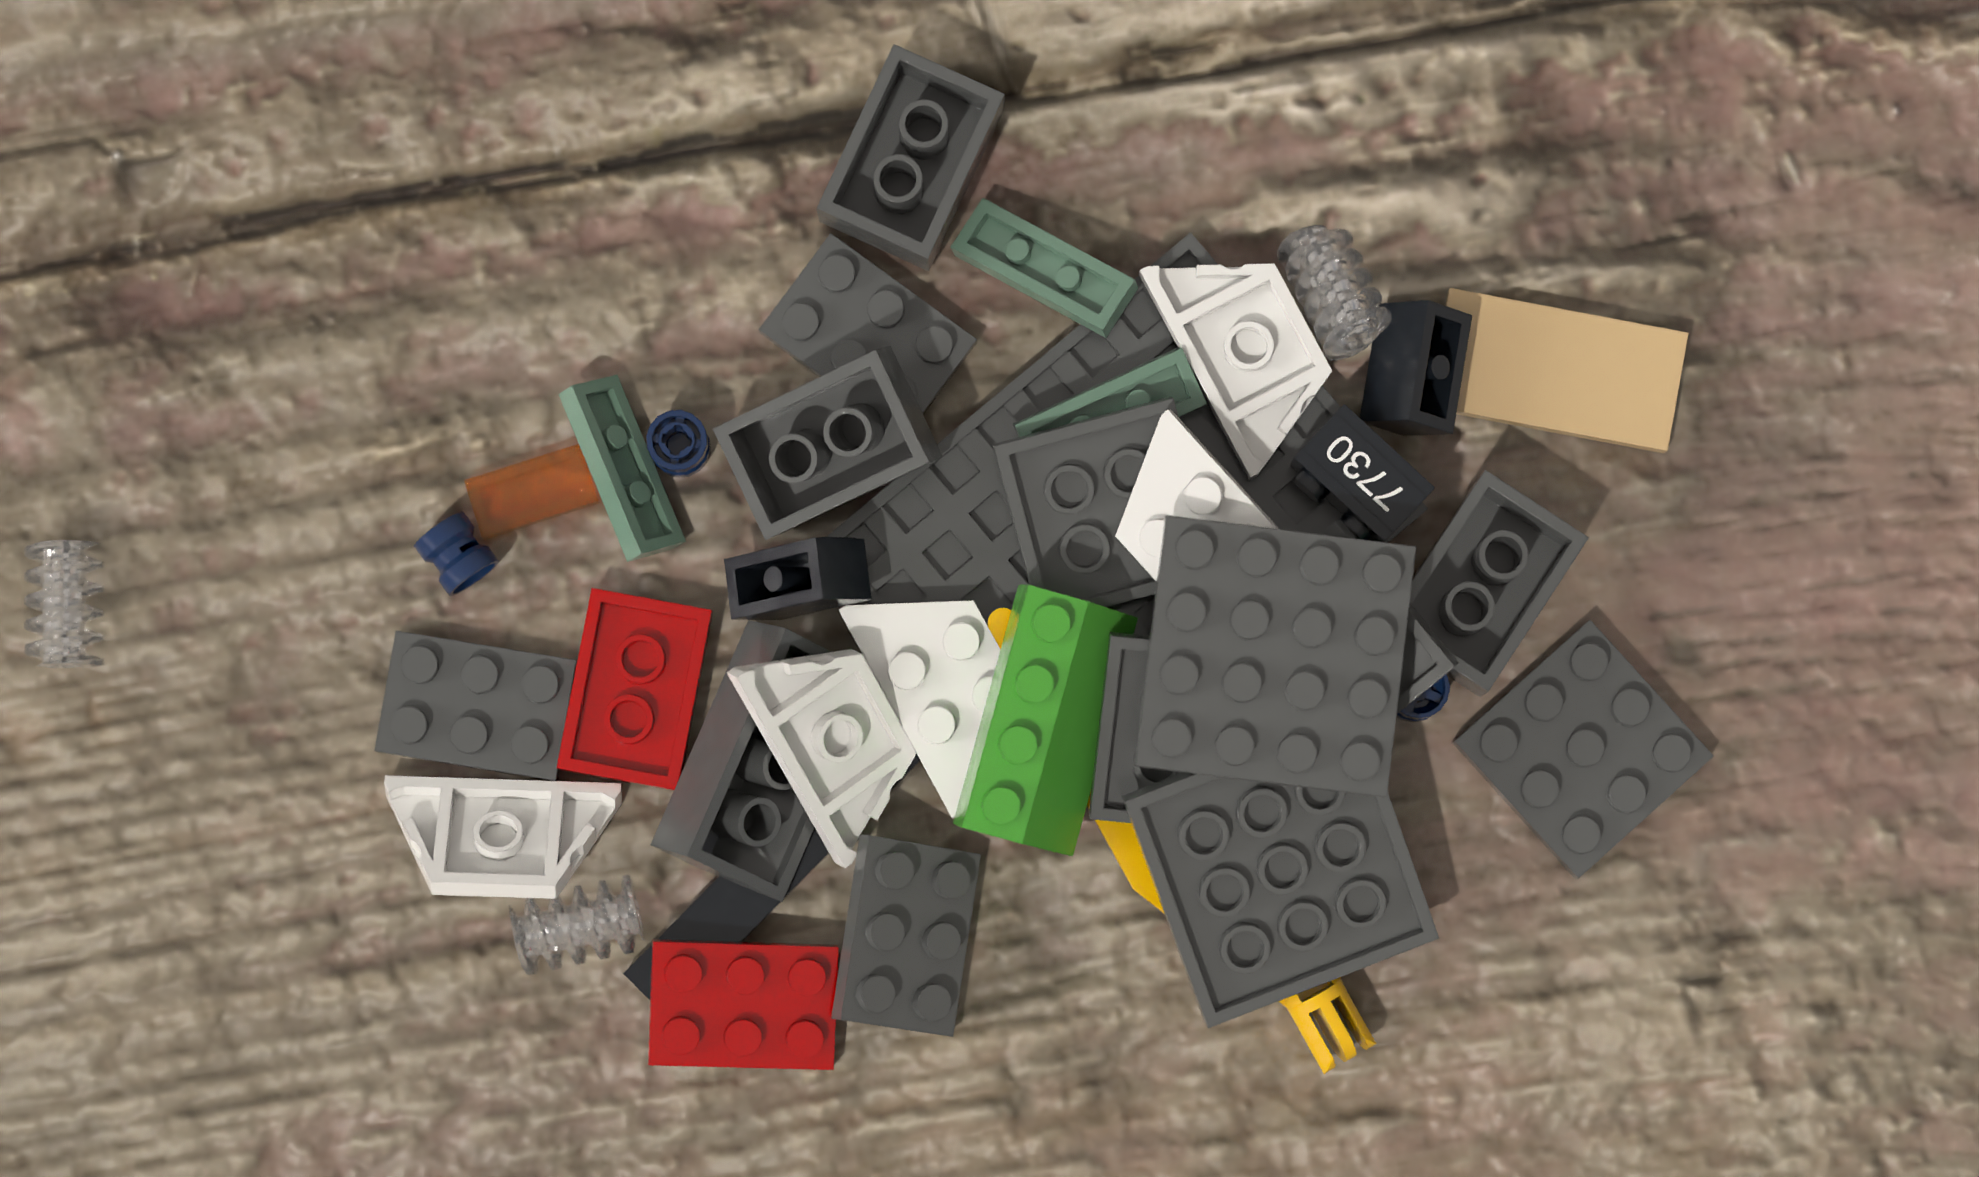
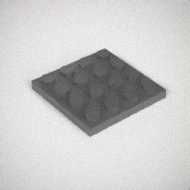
(1275, 656)
(1276, 885)

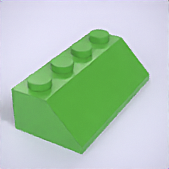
(1041, 722)

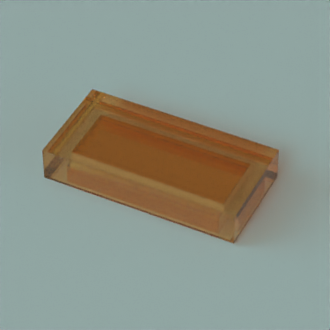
(531, 491)

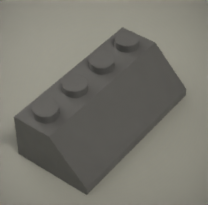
(732, 799)

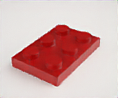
(634, 689)
(742, 1004)

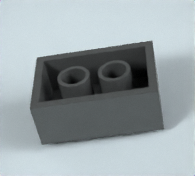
(911, 157)
(827, 442)
(1491, 577)

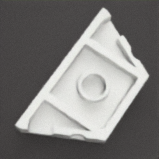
(1244, 350)
(1180, 481)
(936, 675)
(829, 738)
(500, 832)

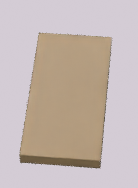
(1569, 371)

